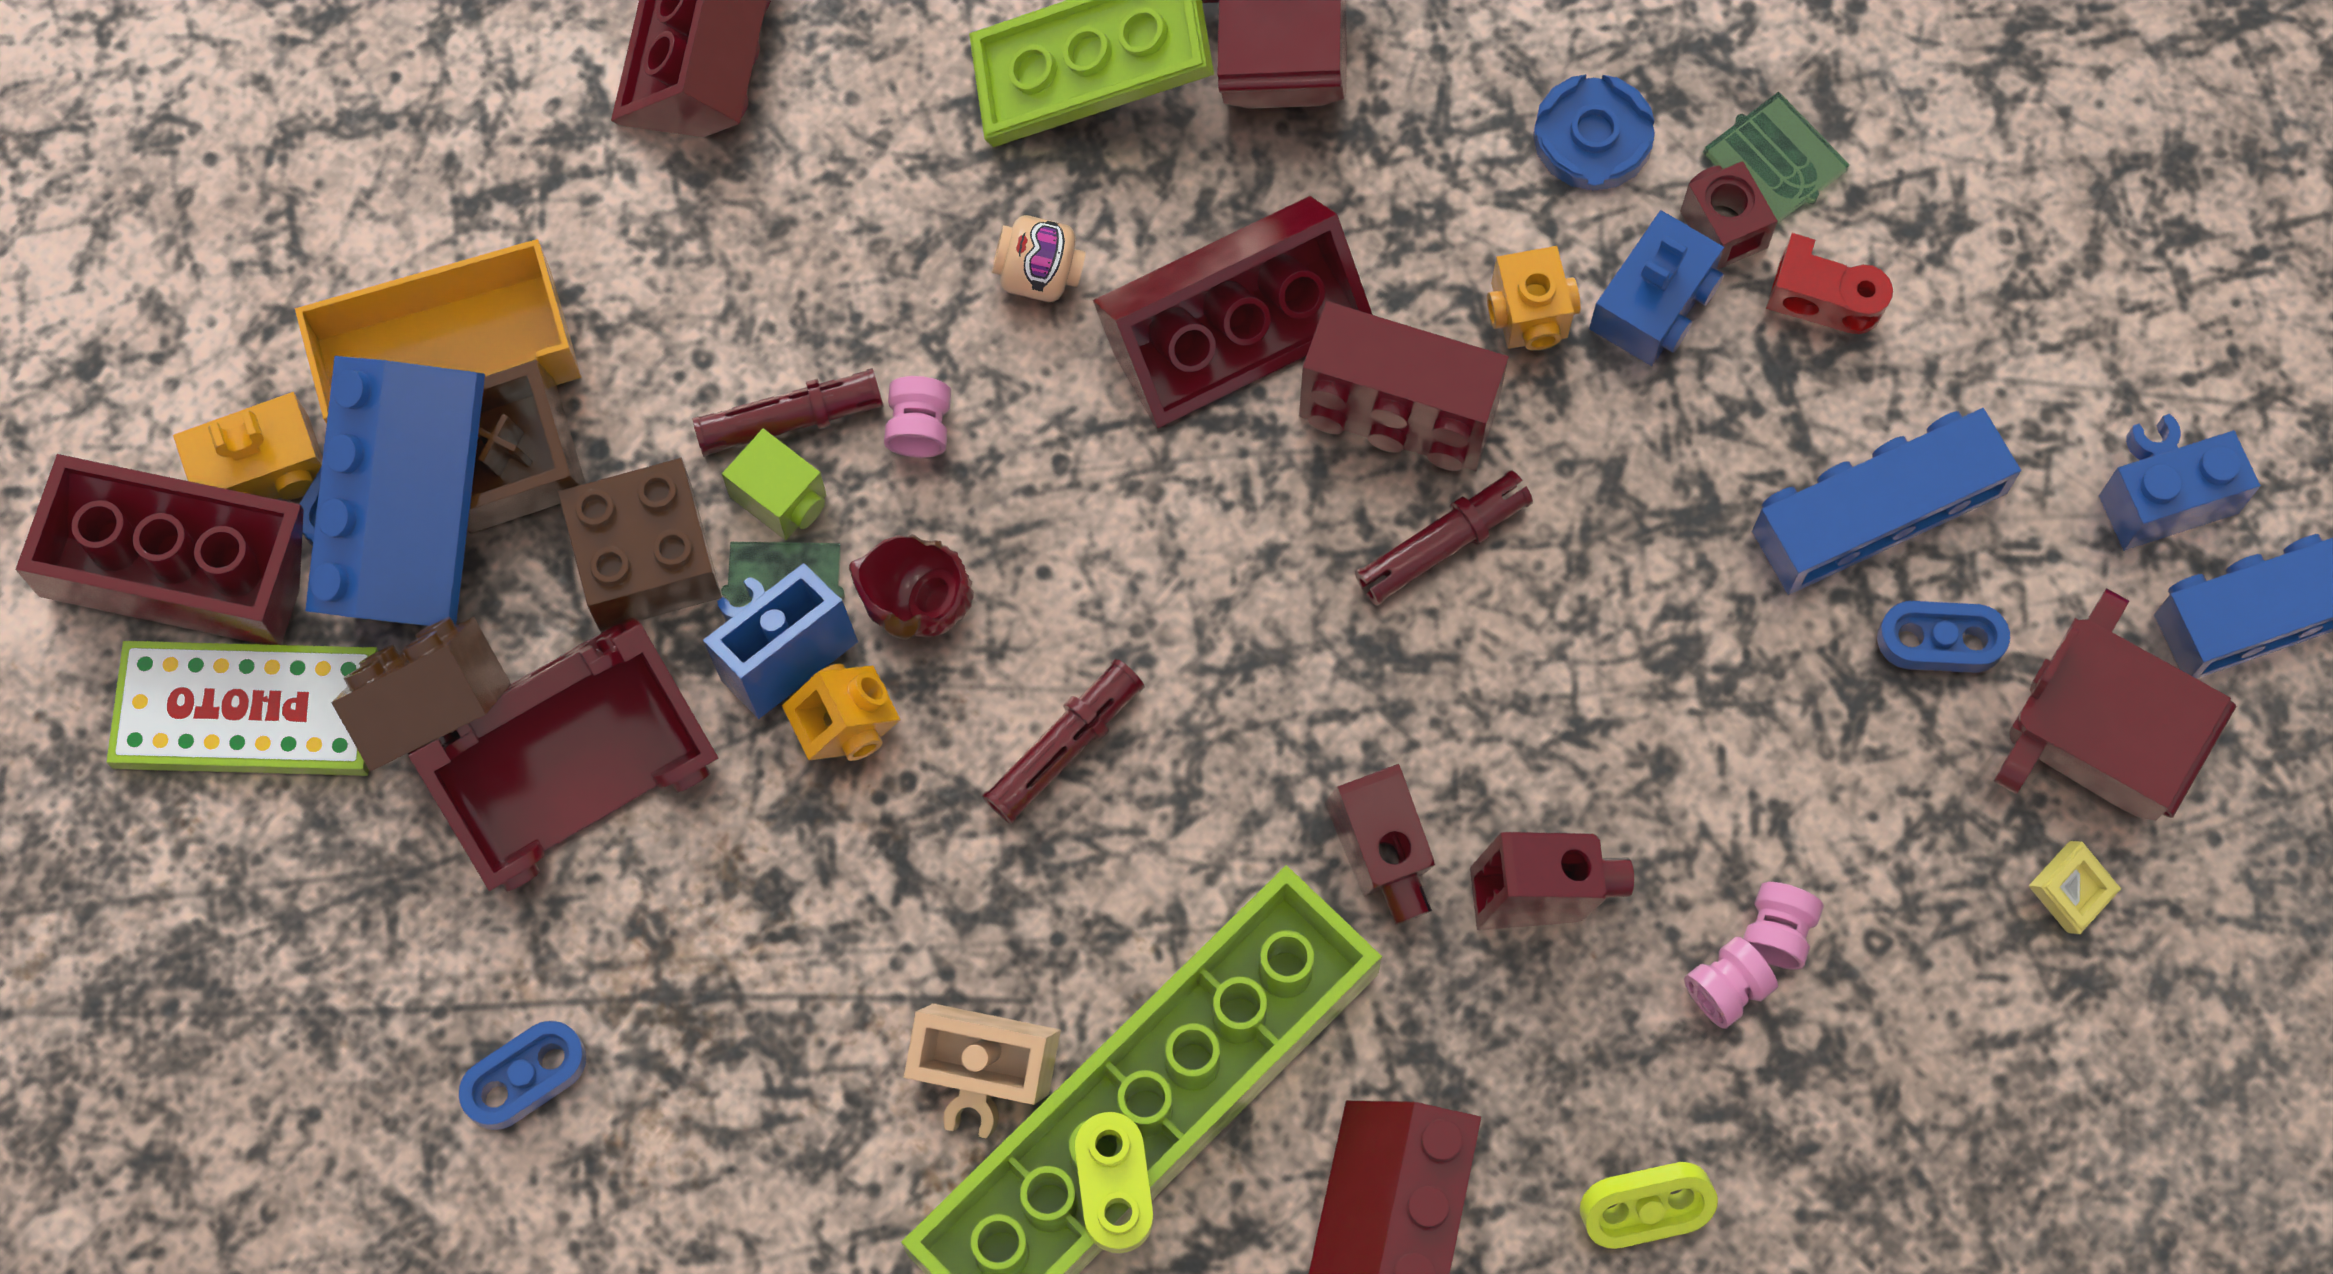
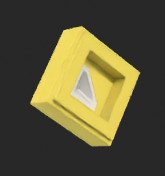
(2074, 887)

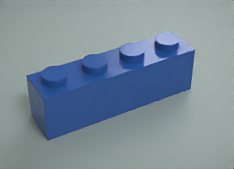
(1884, 499)
(2250, 608)

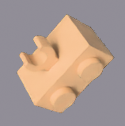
(982, 1059)

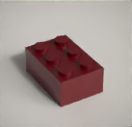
(1401, 387)

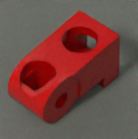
(1828, 290)

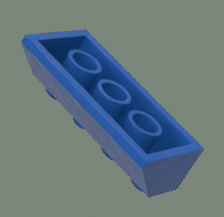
(394, 491)

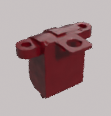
(1281, 52)
(2116, 719)

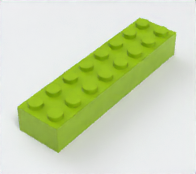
(1172, 1069)

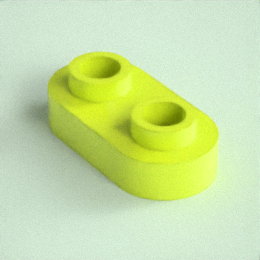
(1114, 1181)
(1646, 1207)

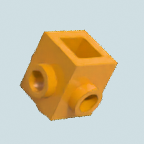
(1532, 299)
(841, 713)

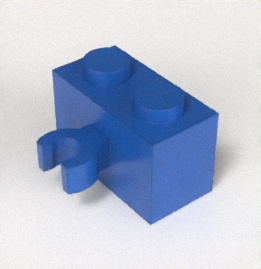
(1657, 288)
(2176, 486)
(779, 638)

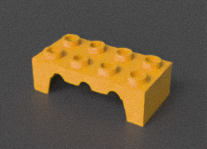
(457, 316)

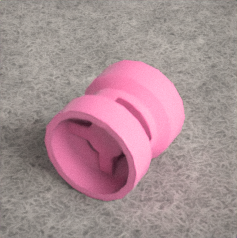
(917, 416)
(1783, 924)
(1728, 984)

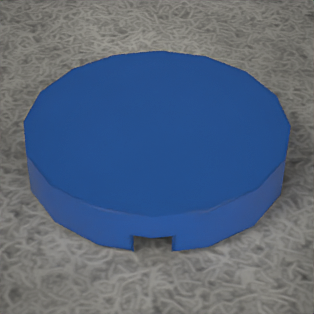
(1594, 132)

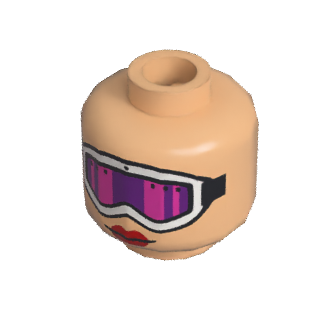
(1037, 258)

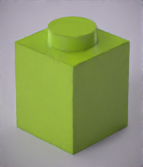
(775, 485)

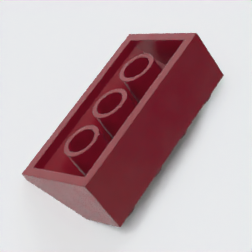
(689, 65)
(1230, 309)
(165, 550)
(1395, 1189)

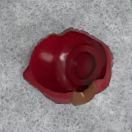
(912, 586)

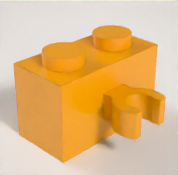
(255, 450)

